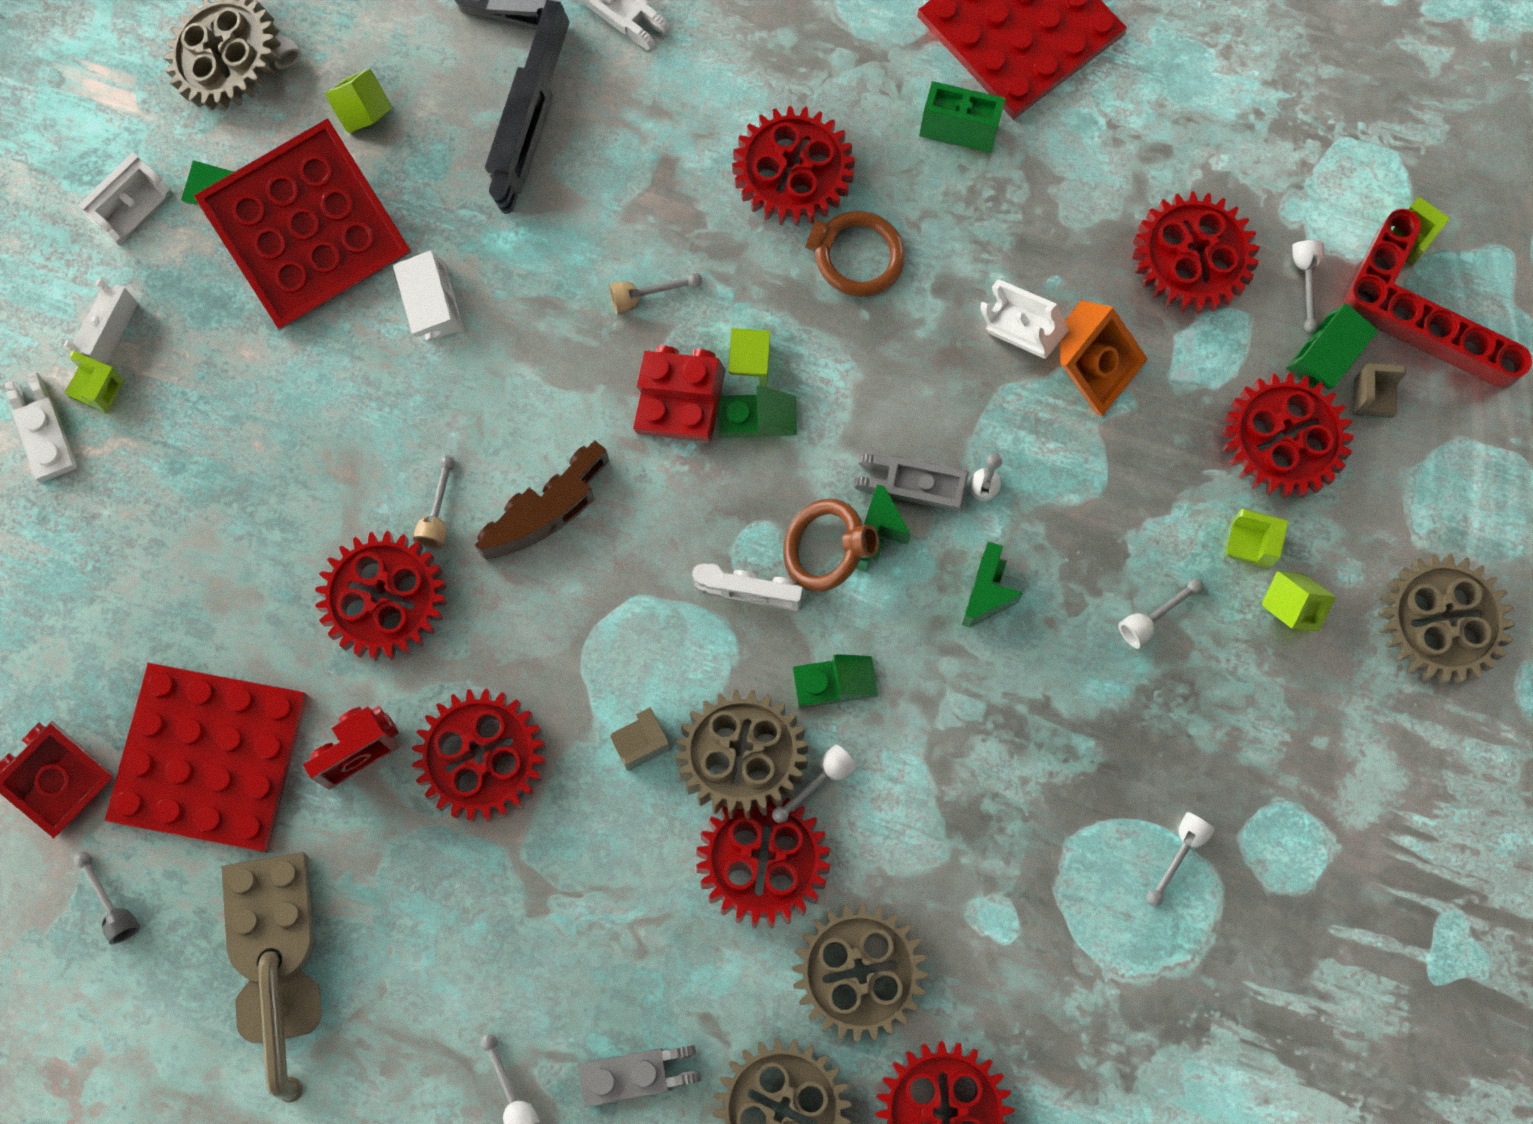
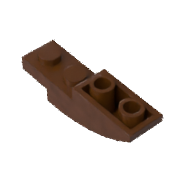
(533, 517)

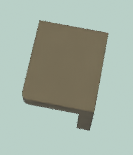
(1377, 390)
(640, 740)

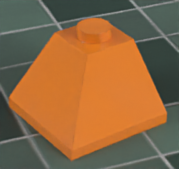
(1099, 354)

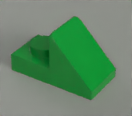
(757, 415)
(887, 522)
(987, 597)
(835, 681)

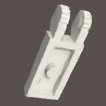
(625, 16)
(41, 430)
(746, 587)

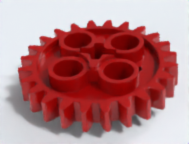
(763, 153)
(1228, 245)
(1305, 465)
(367, 627)
(492, 789)
(799, 864)
(981, 1109)

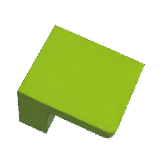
(358, 100)
(1431, 222)
(750, 353)
(93, 383)
(1256, 538)
(1298, 601)

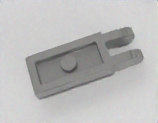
(915, 481)
(632, 1075)

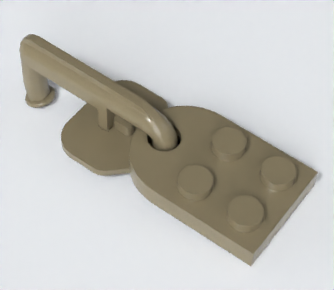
(265, 913)

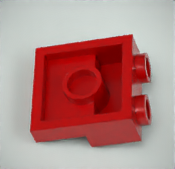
(679, 394)
(363, 739)
(51, 778)

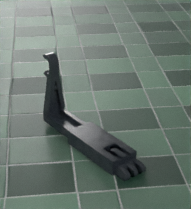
(529, 93)

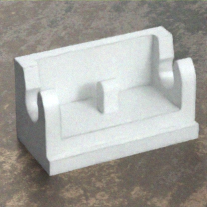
(125, 199)
(428, 296)
(1024, 319)
(104, 323)

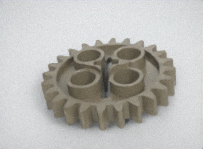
(226, 30)
(1454, 653)
(779, 758)
(869, 1010)
(799, 1073)

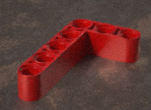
(1422, 312)

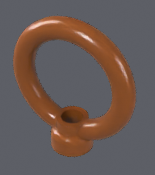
(822, 239)
(857, 542)

